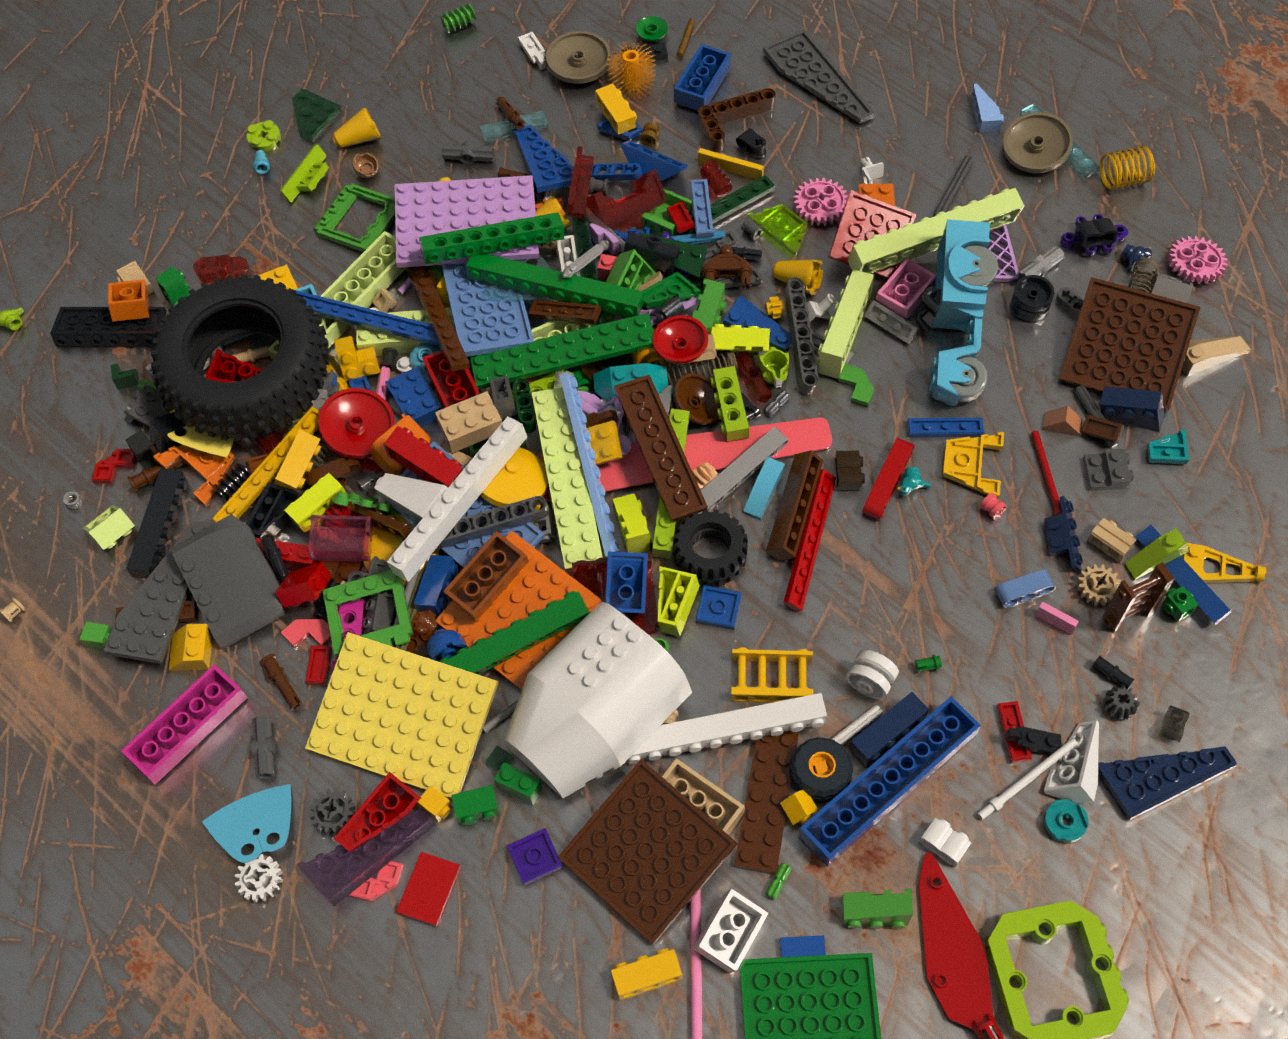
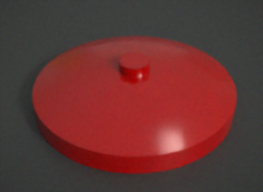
(354, 421)

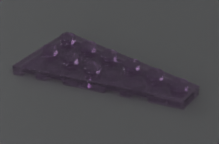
(344, 871)

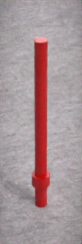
(1047, 473)

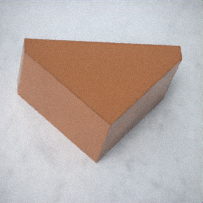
(1063, 421)

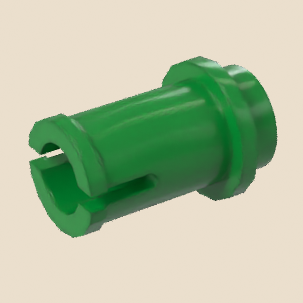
(928, 663)

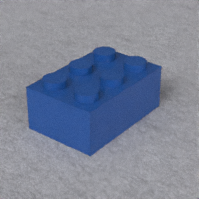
(414, 397)

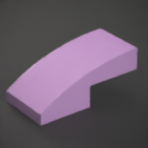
(598, 234)

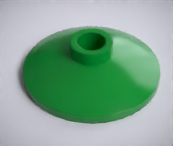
(651, 28)

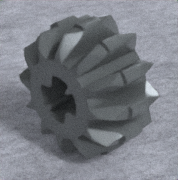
(1129, 701)

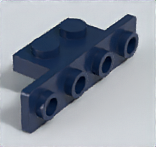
(1062, 536)

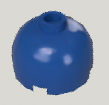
(444, 644)

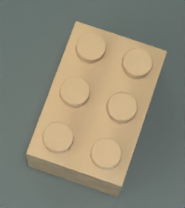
(468, 421)

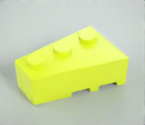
(740, 339)
(632, 524)
(675, 599)

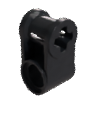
(752, 144)

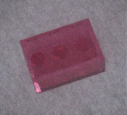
(340, 538)

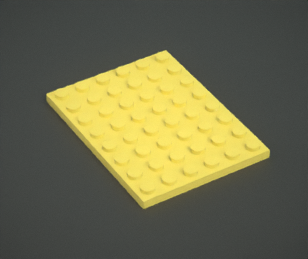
(402, 715)

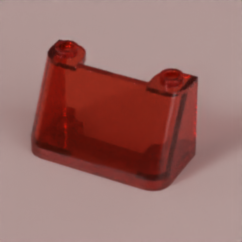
(648, 195)

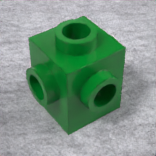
(1179, 603)

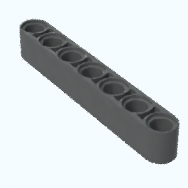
(801, 342)
(493, 525)

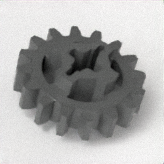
(327, 804)

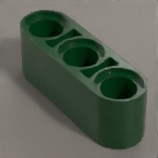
(525, 414)

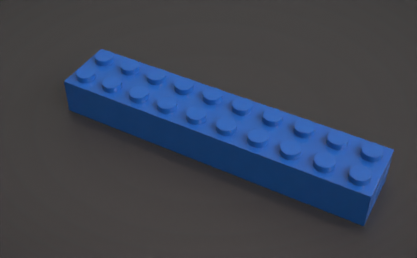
(888, 781)

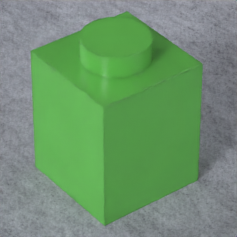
(95, 635)

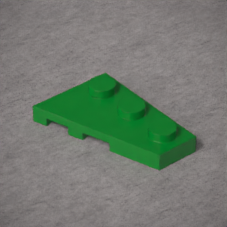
(671, 286)

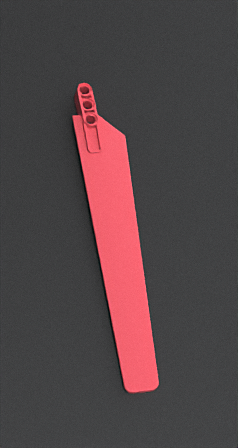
(713, 448)

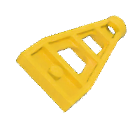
(1198, 553)

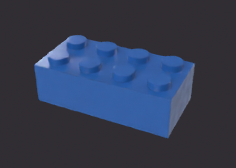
(702, 77)

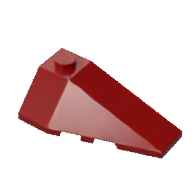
(380, 810)

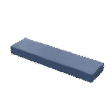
(701, 208)

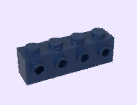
(889, 729)

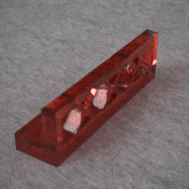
(580, 184)

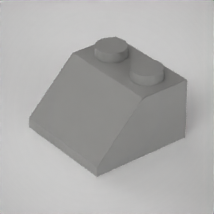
(1172, 287)

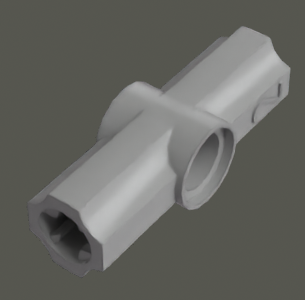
(1043, 263)

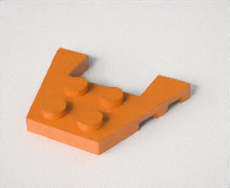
(207, 465)

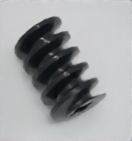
(231, 481)

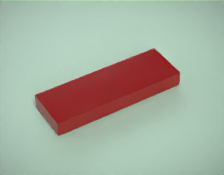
(1011, 717)

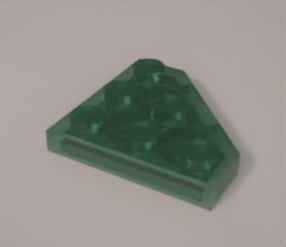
(313, 114)

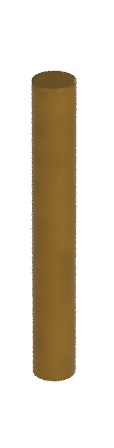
(685, 38)

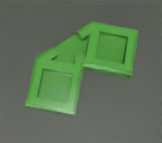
(863, 387)

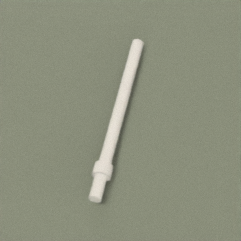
(997, 802)

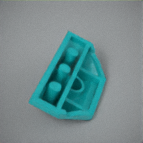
(608, 378)

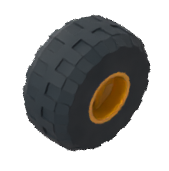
(821, 768)

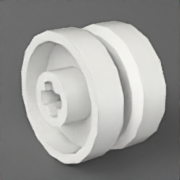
(872, 674)

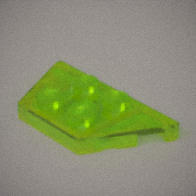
(782, 226)

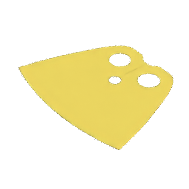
(203, 442)

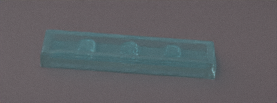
(505, 128)

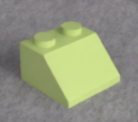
(109, 527)

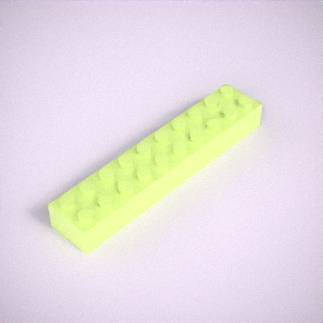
(926, 234)
(359, 284)
(566, 480)

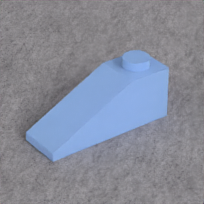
(986, 111)

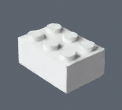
(730, 931)

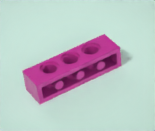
(351, 611)

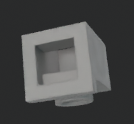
(549, 523)

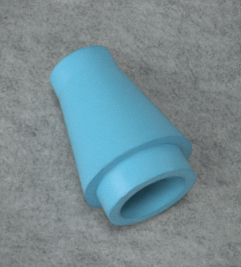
(261, 163)

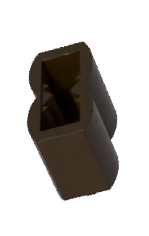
(848, 470)

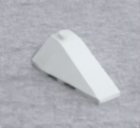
(1077, 771)

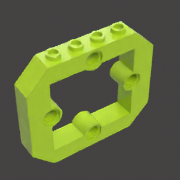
(1093, 936)

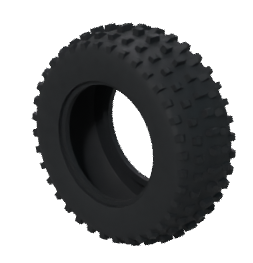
(228, 311)

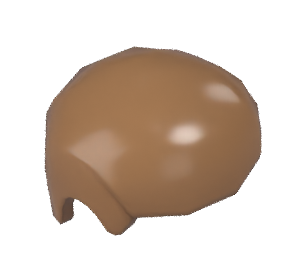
(365, 165)

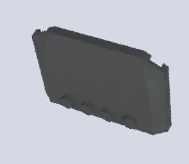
(229, 579)

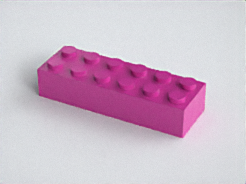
(184, 724)

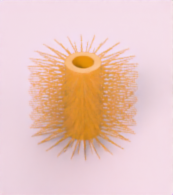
(632, 69)

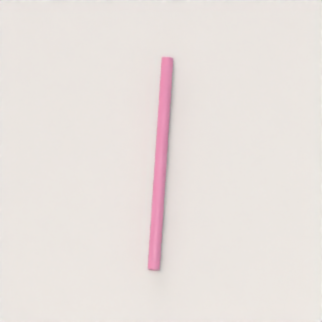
(695, 968)

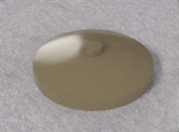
(578, 57)
(1037, 142)

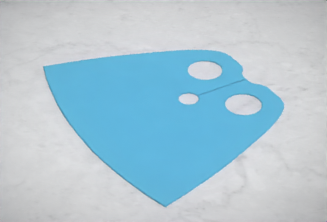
(263, 810)

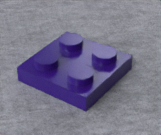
(534, 856)

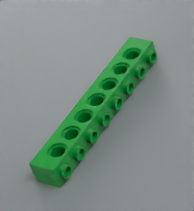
(491, 238)

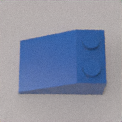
(626, 581)

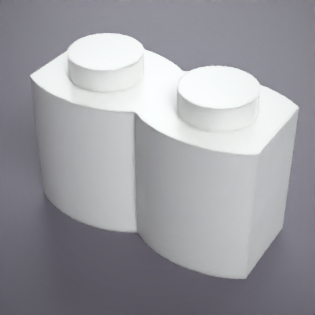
(945, 842)

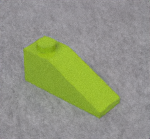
(1161, 550)

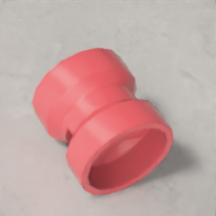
(993, 506)

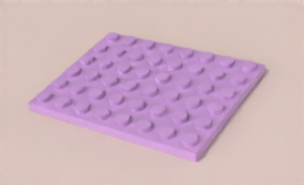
(459, 205)

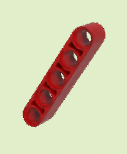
(888, 478)

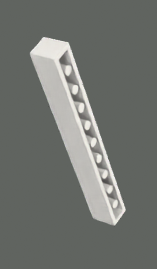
(457, 499)
(733, 727)

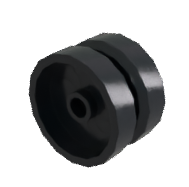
(1032, 298)

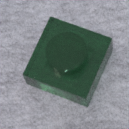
(498, 757)

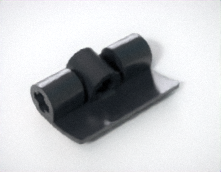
(657, 254)

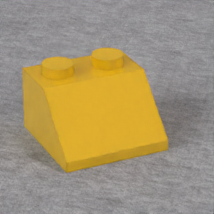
(191, 648)

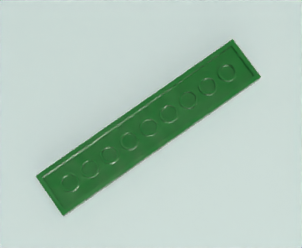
(565, 350)

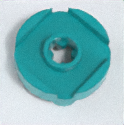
(1060, 831)

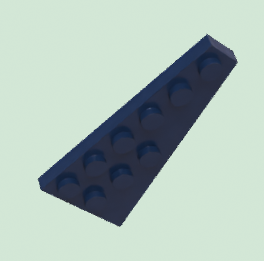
(1159, 778)

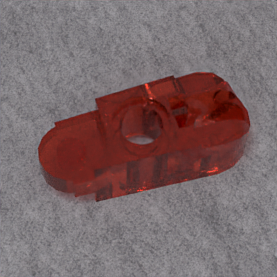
(219, 267)

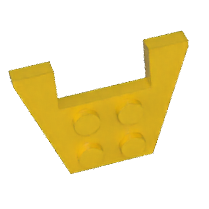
(964, 461)

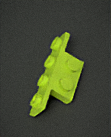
(306, 174)

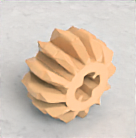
(704, 474)

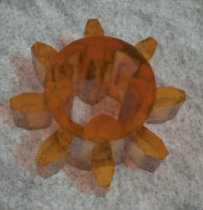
(424, 621)

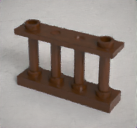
(1140, 597)

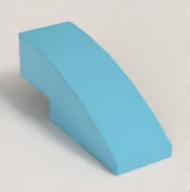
(764, 488)

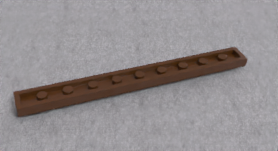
(438, 318)

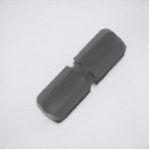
(778, 401)

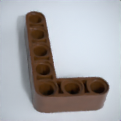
(732, 109)

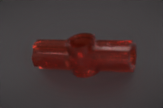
(756, 385)

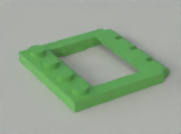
(340, 206)
(369, 586)

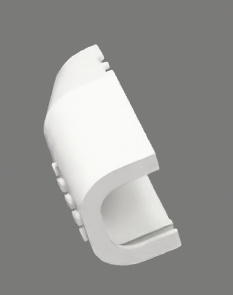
(594, 701)

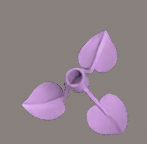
(592, 403)

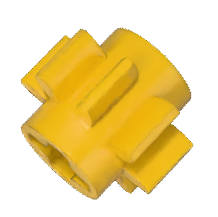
(775, 307)

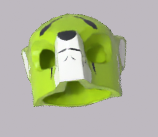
(774, 366)

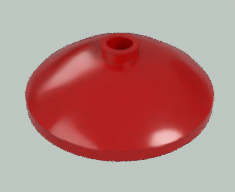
(677, 332)

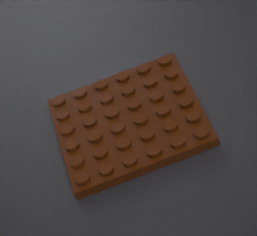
(1129, 340)
(647, 851)

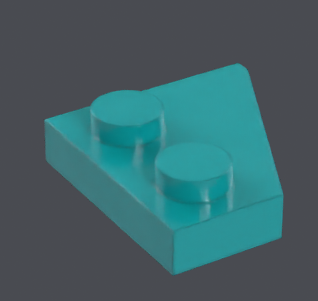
(1169, 449)

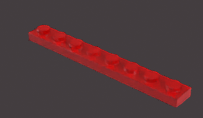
(809, 542)

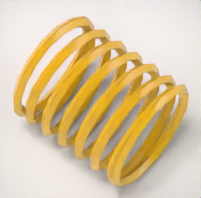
(1116, 184)

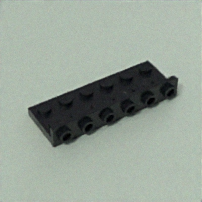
(95, 327)

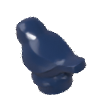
(1134, 253)

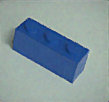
(437, 576)

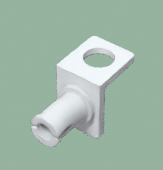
(870, 171)
(821, 309)

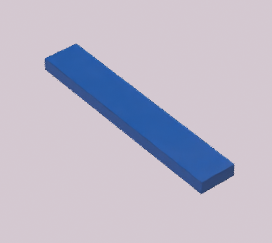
(1187, 577)

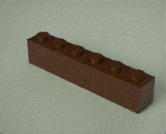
(794, 505)

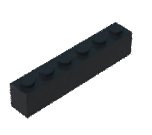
(157, 523)

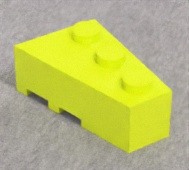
(314, 501)

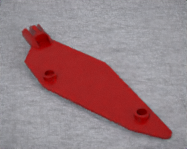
(954, 954)

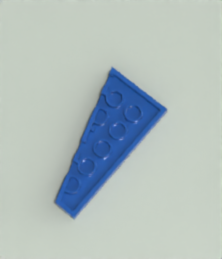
(546, 164)

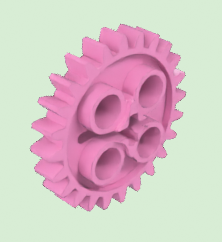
(820, 201)
(1197, 260)

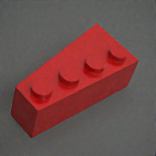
(229, 368)

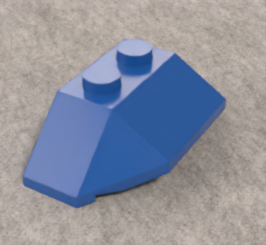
(651, 160)

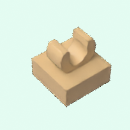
(384, 300)

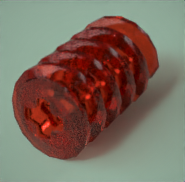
(716, 178)

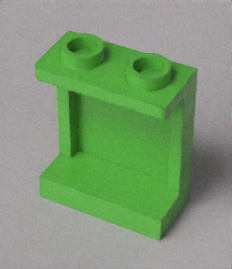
(659, 219)

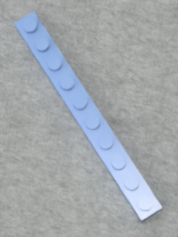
(588, 457)

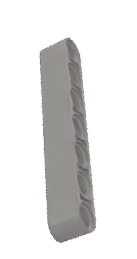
(743, 467)

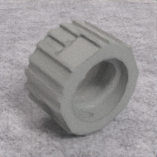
(72, 495)

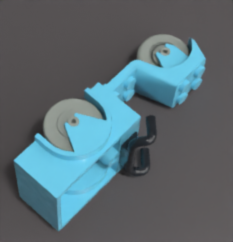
(958, 303)

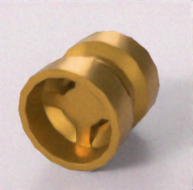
(650, 134)

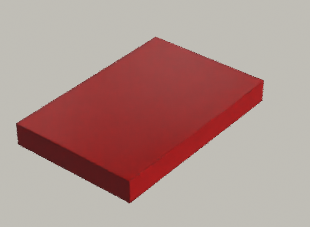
(428, 889)

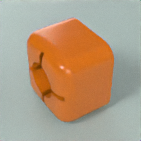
(378, 449)

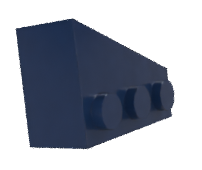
(1133, 406)

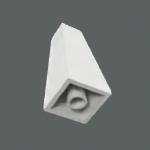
(409, 494)

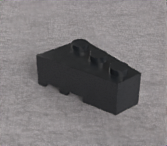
(161, 427)
(269, 512)

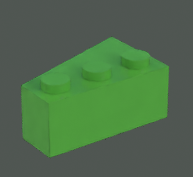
(630, 270)
(711, 303)
(877, 909)

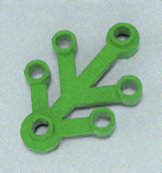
(342, 499)

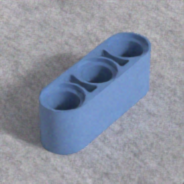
(1024, 588)

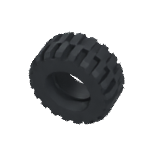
(711, 526)

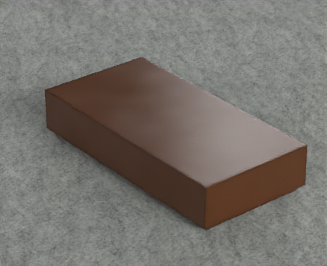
(1102, 429)

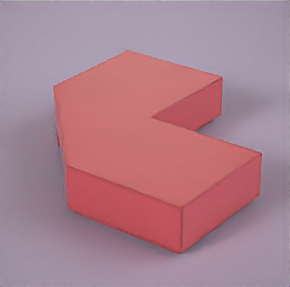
(302, 628)
(385, 881)

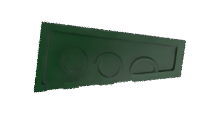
(690, 258)

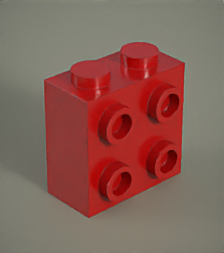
(303, 585)

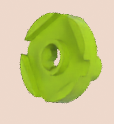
(266, 128)

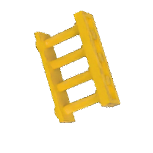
(762, 693)

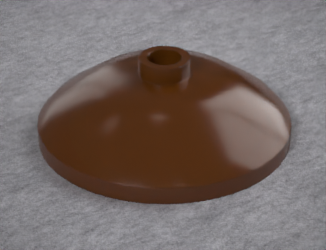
(695, 394)

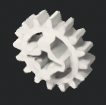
(249, 877)

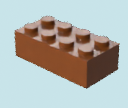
(486, 576)

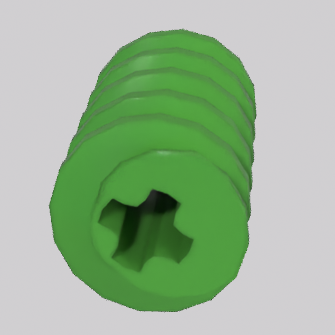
(458, 17)

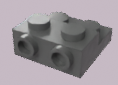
(1108, 470)

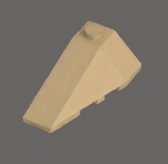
(1212, 351)

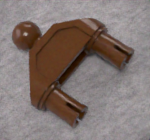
(728, 265)

